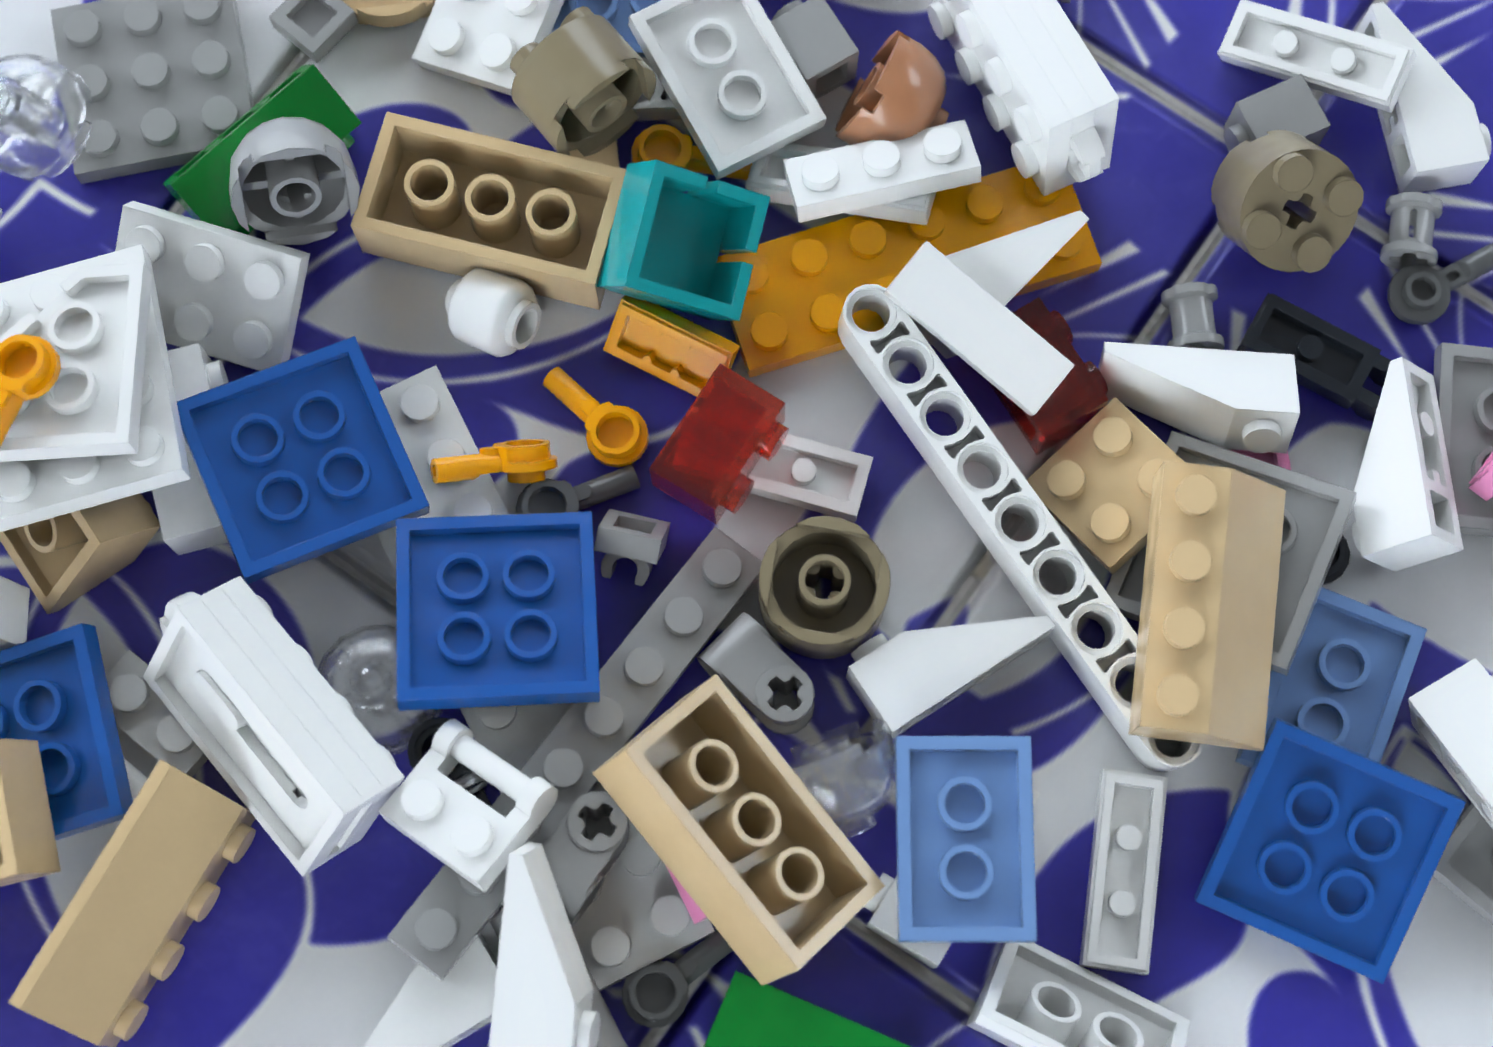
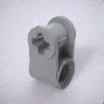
(756, 667)
(583, 863)

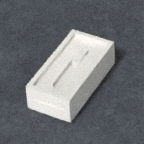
(1034, 85)
(270, 723)

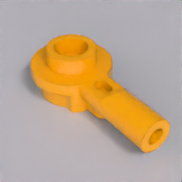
(672, 147)
(26, 372)
(614, 433)
(521, 459)

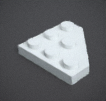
(101, 345)

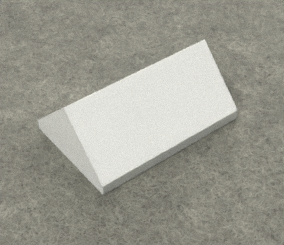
(1052, 1002)

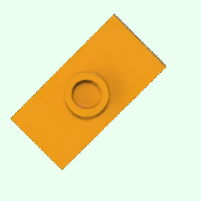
(667, 345)

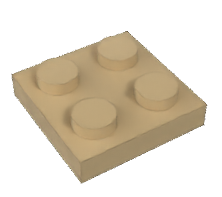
(1104, 484)

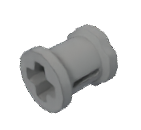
(1409, 210)
(1193, 315)

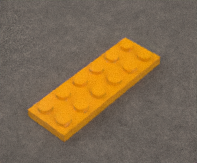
(807, 275)

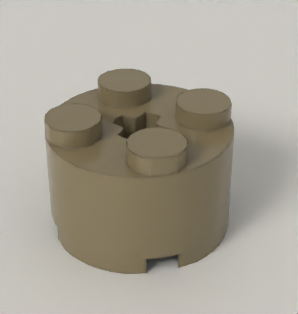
(581, 83)
(1286, 201)
(791, 571)

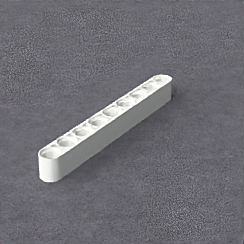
(1009, 495)

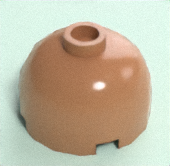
(897, 96)

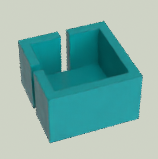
(670, 241)

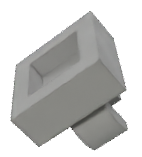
(633, 538)

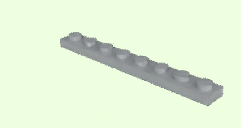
(631, 687)

